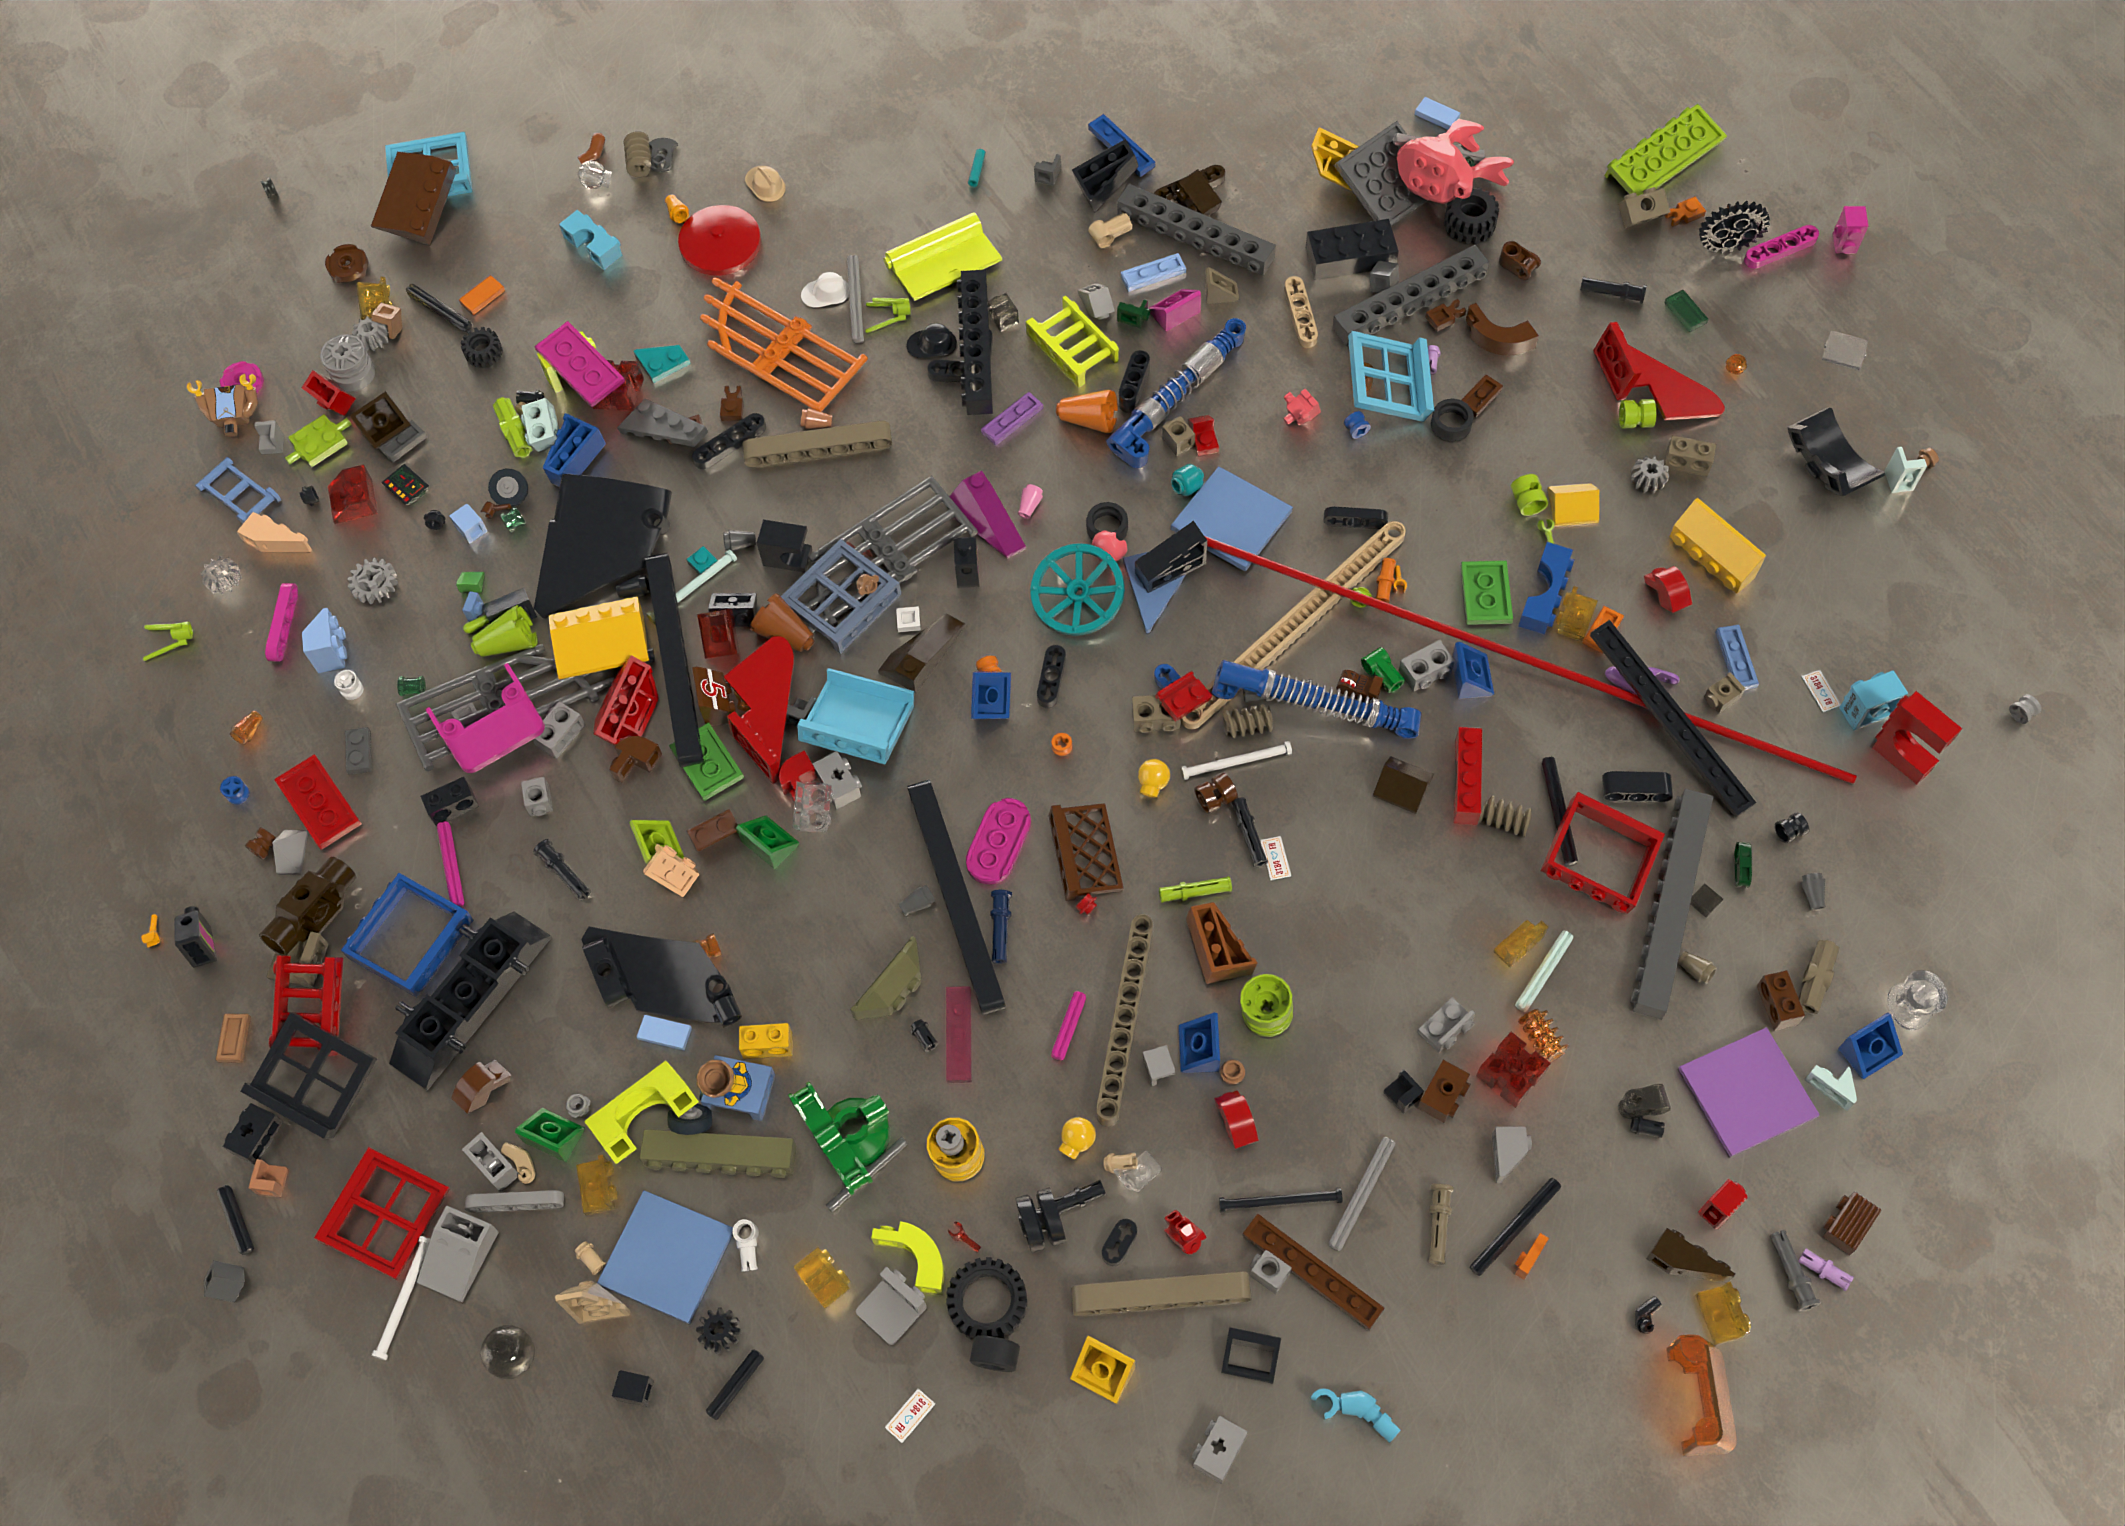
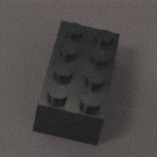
(1350, 248)

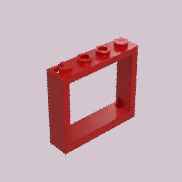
(1618, 822)

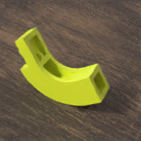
(911, 1238)

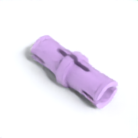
(1826, 1269)

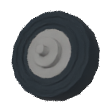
(508, 487)
(692, 1122)

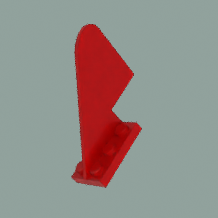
(1673, 392)
(764, 686)

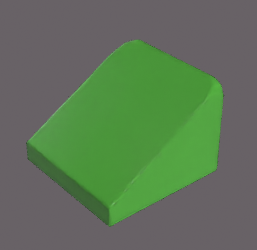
(470, 582)

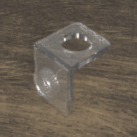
(1142, 1175)

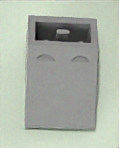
(456, 1253)

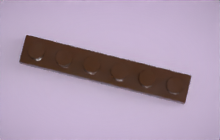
(1314, 1272)

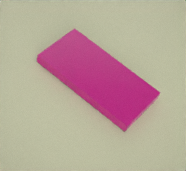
(579, 364)

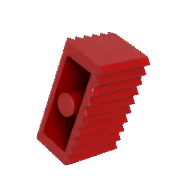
(1723, 1203)

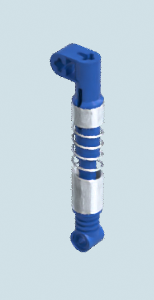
(1152, 410)

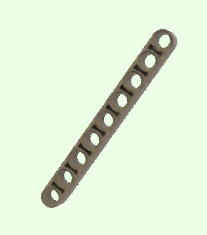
(1125, 1029)

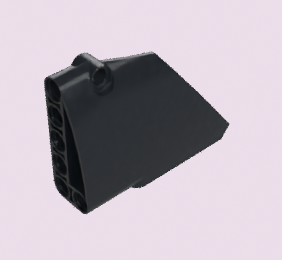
(597, 537)

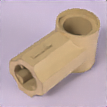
(1105, 232)

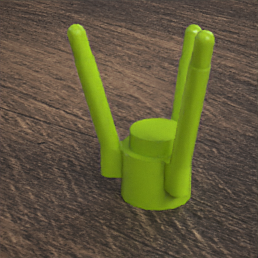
(899, 306)
(179, 631)

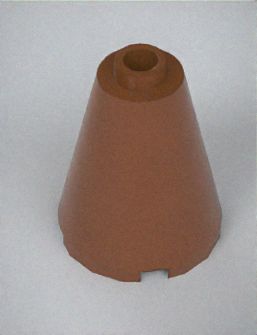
(782, 621)

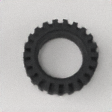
(981, 1269)

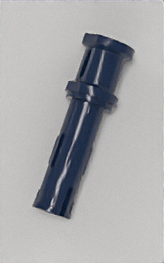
(1000, 916)

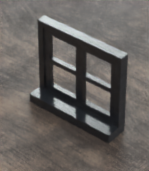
(293, 1107)

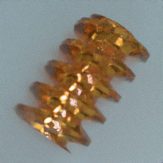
(1543, 1035)

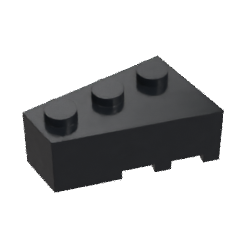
(1105, 173)
(1172, 558)

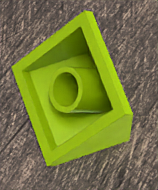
(654, 832)

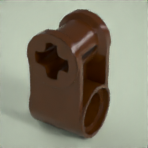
(1518, 260)

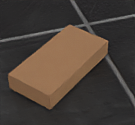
(233, 1038)

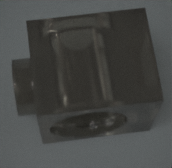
(1003, 312)

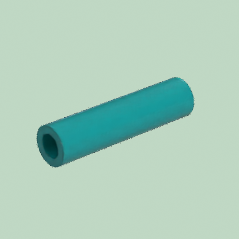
(976, 167)

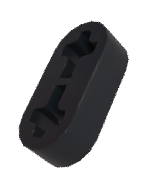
(1114, 1238)

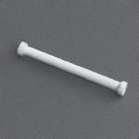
(1236, 760)
(402, 1300)

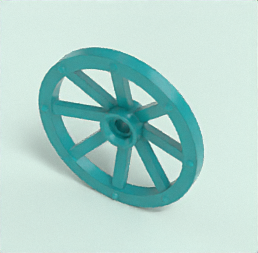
(1077, 585)

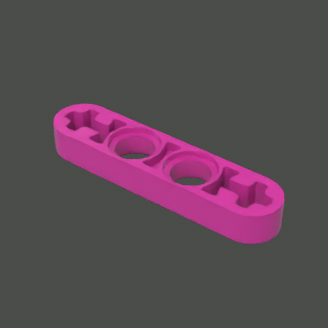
(1781, 246)
(281, 622)

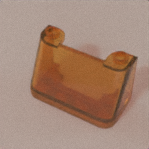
(1716, 1431)

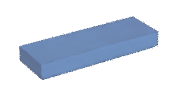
(1737, 655)

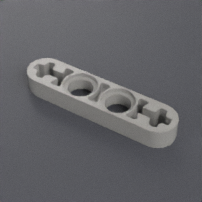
(514, 1201)

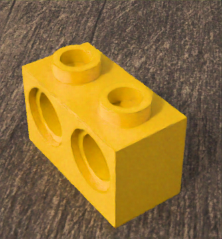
(765, 1041)

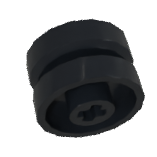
(1040, 1220)

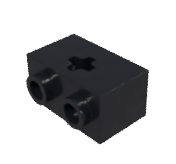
(252, 1146)

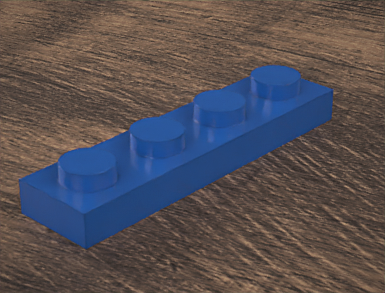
(1110, 135)

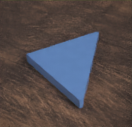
(1149, 604)

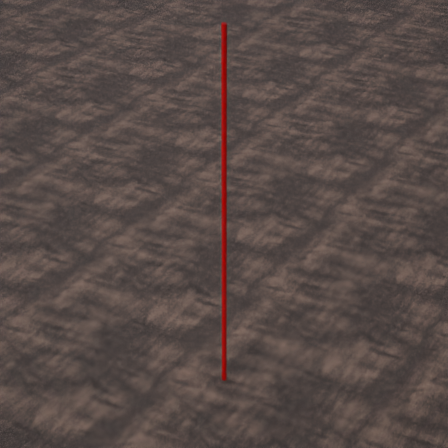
(1522, 657)

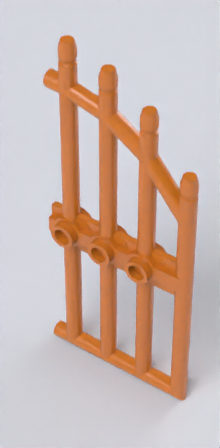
(779, 347)

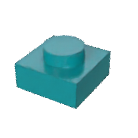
(701, 560)

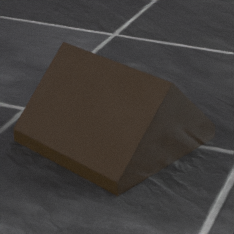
(1402, 784)

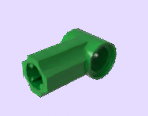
(1379, 664)

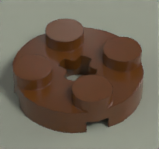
(350, 272)

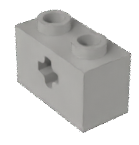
(834, 767)
(490, 1162)
(1217, 1465)

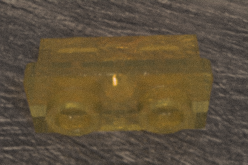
(1577, 615)
(1520, 942)
(596, 1185)
(1724, 1314)

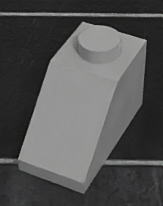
(1097, 300)
(1509, 1149)

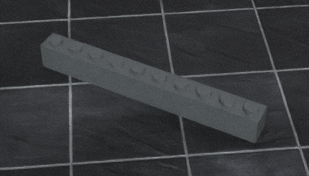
(1672, 904)

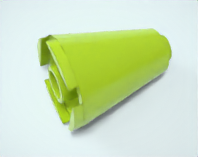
(505, 634)

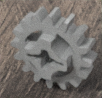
(372, 580)

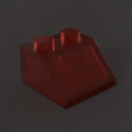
(352, 495)

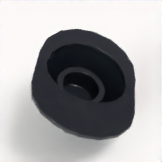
(931, 342)

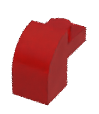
(1671, 588)
(796, 769)
(1237, 1118)

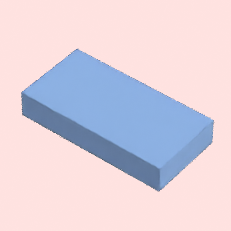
(1437, 113)
(664, 1032)

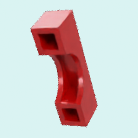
(1469, 776)

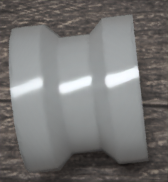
(2025, 709)
(953, 1144)

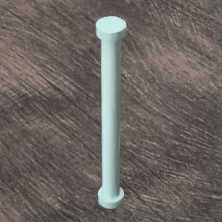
(699, 580)

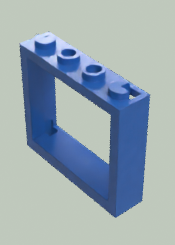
(437, 952)

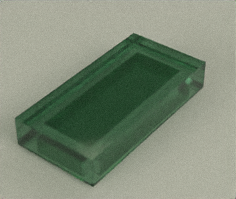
(1686, 310)

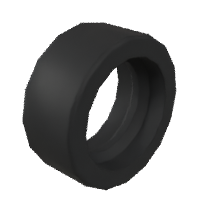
(1454, 406)
(1106, 509)

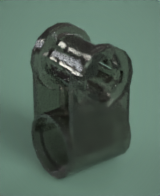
(1648, 1101)

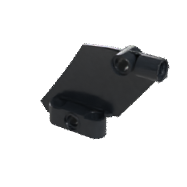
(659, 976)

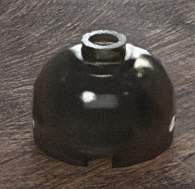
(507, 1351)

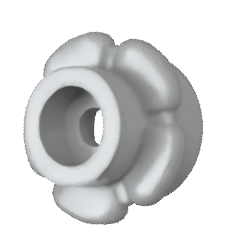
(573, 1101)

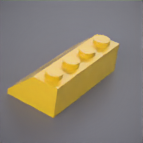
(1717, 546)

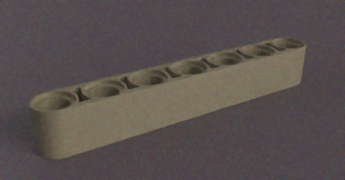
(817, 444)
(1160, 1293)

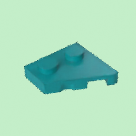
(662, 361)

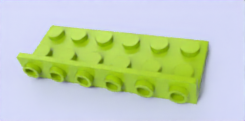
(1666, 151)

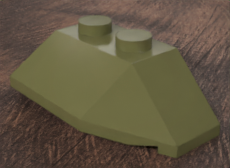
(892, 985)

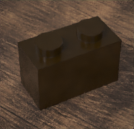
(1198, 194)

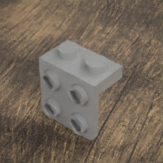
(891, 1306)

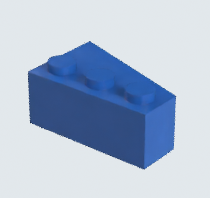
(573, 450)

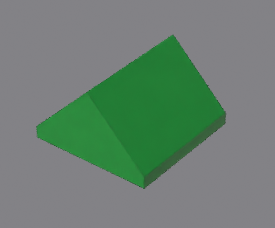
(767, 840)
(550, 1134)

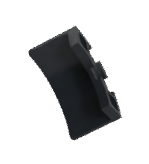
(1830, 454)

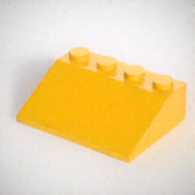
(598, 637)

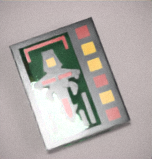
(406, 485)

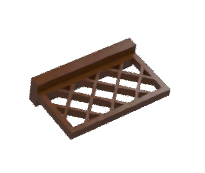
(1066, 857)

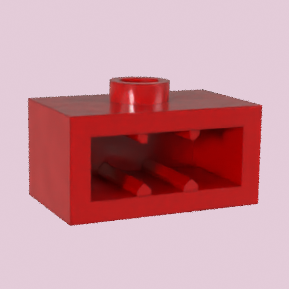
(328, 393)

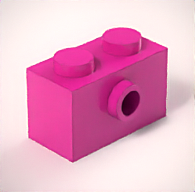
(1850, 229)

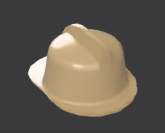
(765, 183)

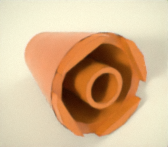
(1090, 410)

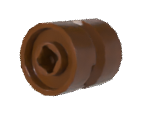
(1223, 790)

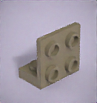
(307, 952)

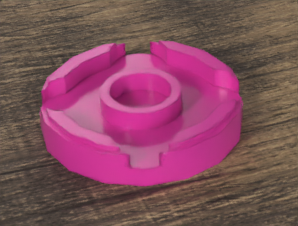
(235, 370)

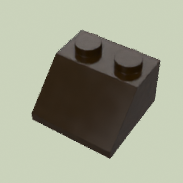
(380, 420)

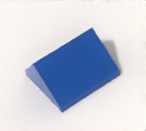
(1471, 672)
(990, 695)
(1200, 1045)
(1872, 1046)

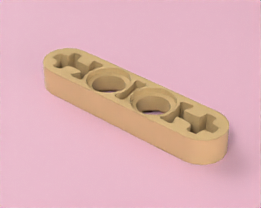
(1303, 311)

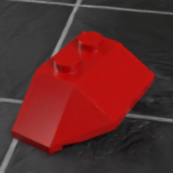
(627, 703)

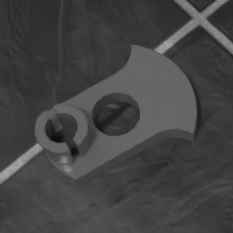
(660, 162)

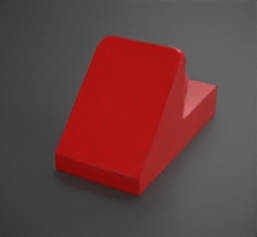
(1205, 436)

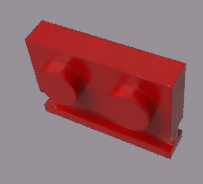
(1183, 696)

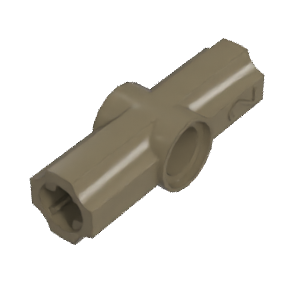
(1818, 976)

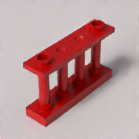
(329, 995)

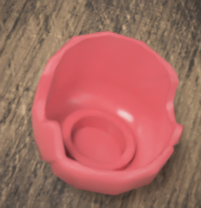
(1110, 544)

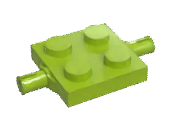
(317, 440)

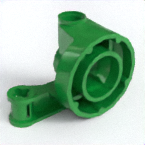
(857, 1150)

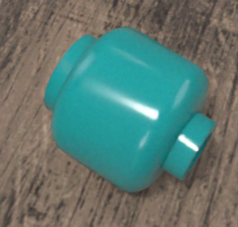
(1187, 480)

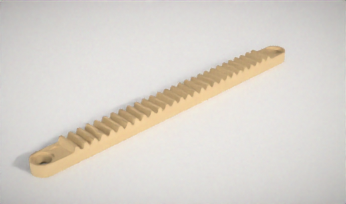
(1307, 612)

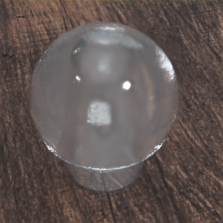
(593, 175)

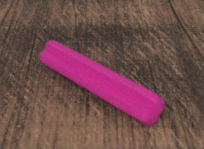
(1068, 1025)

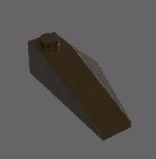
(919, 656)

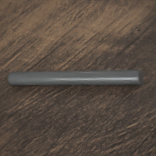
(871, 1169)

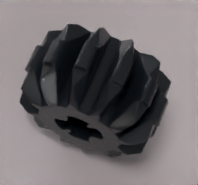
(720, 1320)

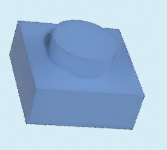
(473, 606)

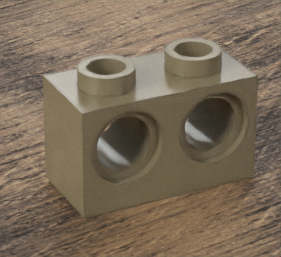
(1690, 455)
(1156, 720)

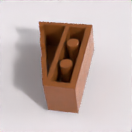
(1217, 946)

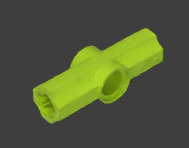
(512, 427)

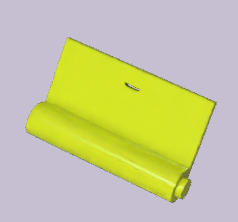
(941, 255)

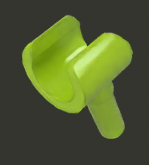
(1548, 533)

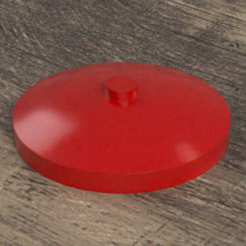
(719, 240)

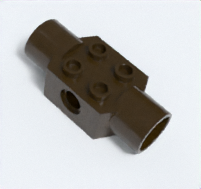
(308, 906)

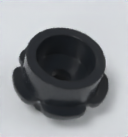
(309, 495)
(434, 520)

